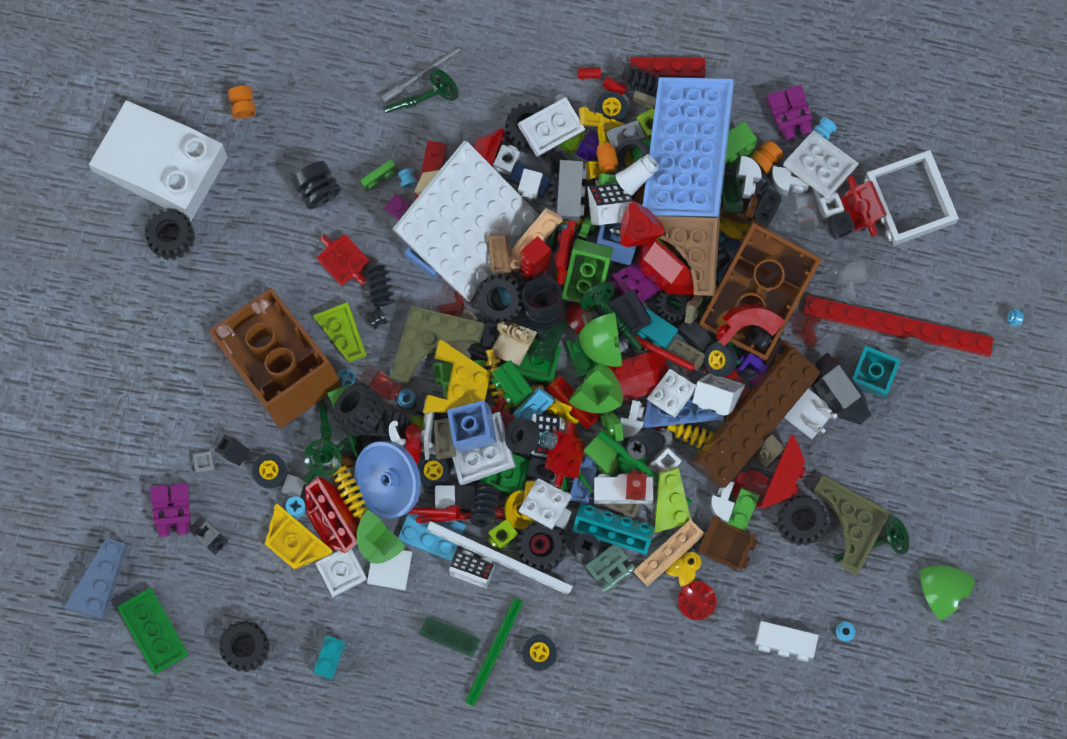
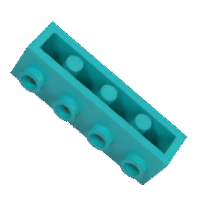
(614, 528)

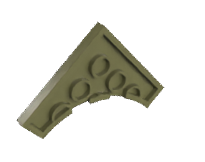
(421, 337)
(859, 520)

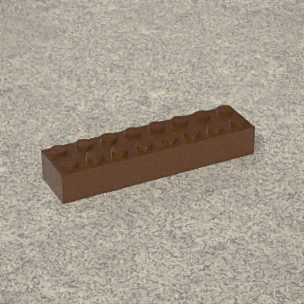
(755, 417)

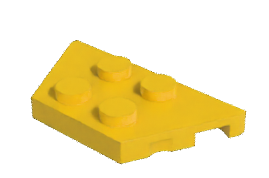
(293, 541)

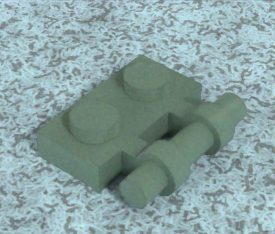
(607, 562)

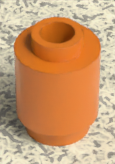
(607, 157)

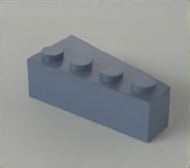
(98, 583)

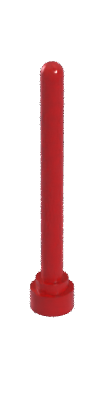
(666, 354)
(451, 512)
(500, 514)

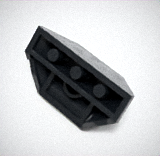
(840, 391)

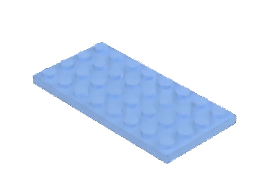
(689, 147)

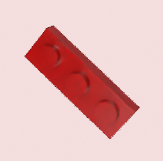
(563, 393)

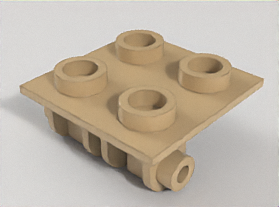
(513, 342)

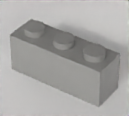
(571, 190)

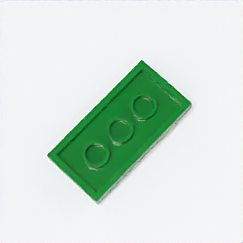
(152, 631)

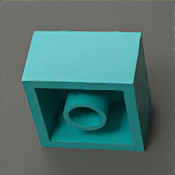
(875, 372)

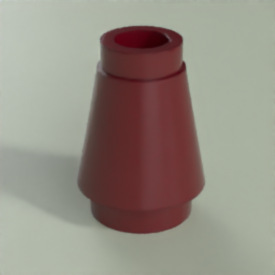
(545, 546)

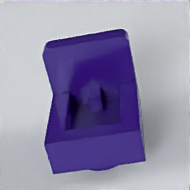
(588, 146)
(753, 362)

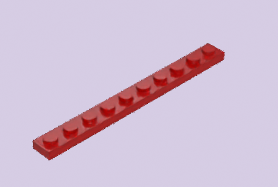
(898, 326)

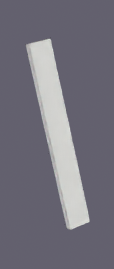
(499, 558)

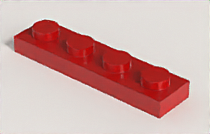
(671, 66)

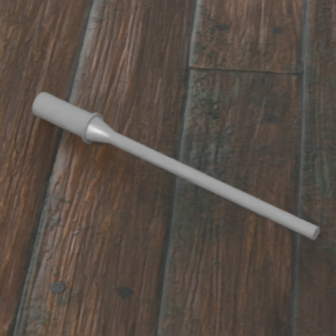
(398, 89)

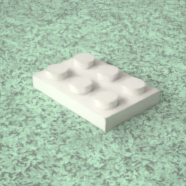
(551, 126)

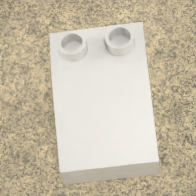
(159, 159)

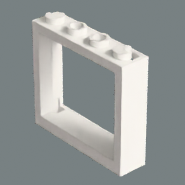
(939, 188)

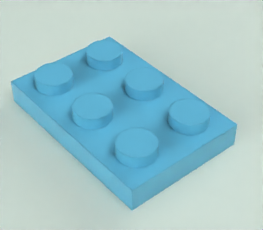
(418, 537)

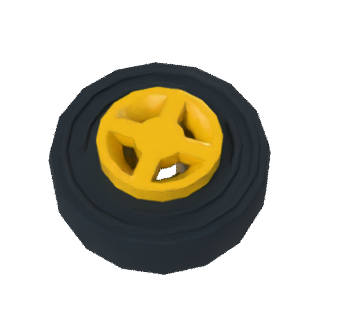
(612, 101)
(718, 353)
(435, 466)
(263, 467)
(541, 646)

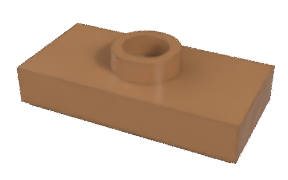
(499, 253)

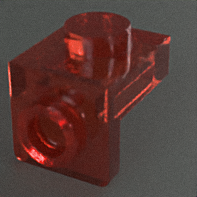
(452, 308)
(808, 335)
(385, 386)

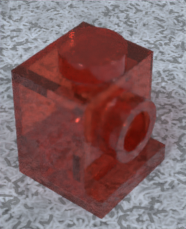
(633, 492)

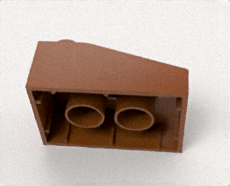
(765, 272)
(275, 358)

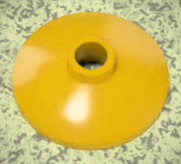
(513, 503)

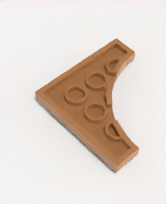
(698, 244)

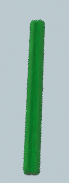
(494, 652)

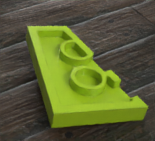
(343, 331)
(671, 501)

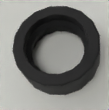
(625, 146)

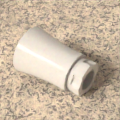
(637, 174)

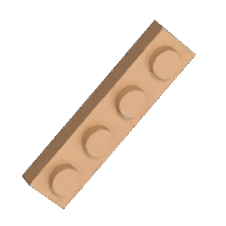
(542, 227)
(668, 552)

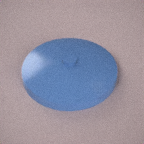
(387, 479)

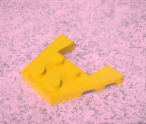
(603, 124)
(466, 384)

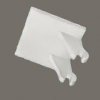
(672, 393)
(810, 414)
(427, 434)
(545, 503)

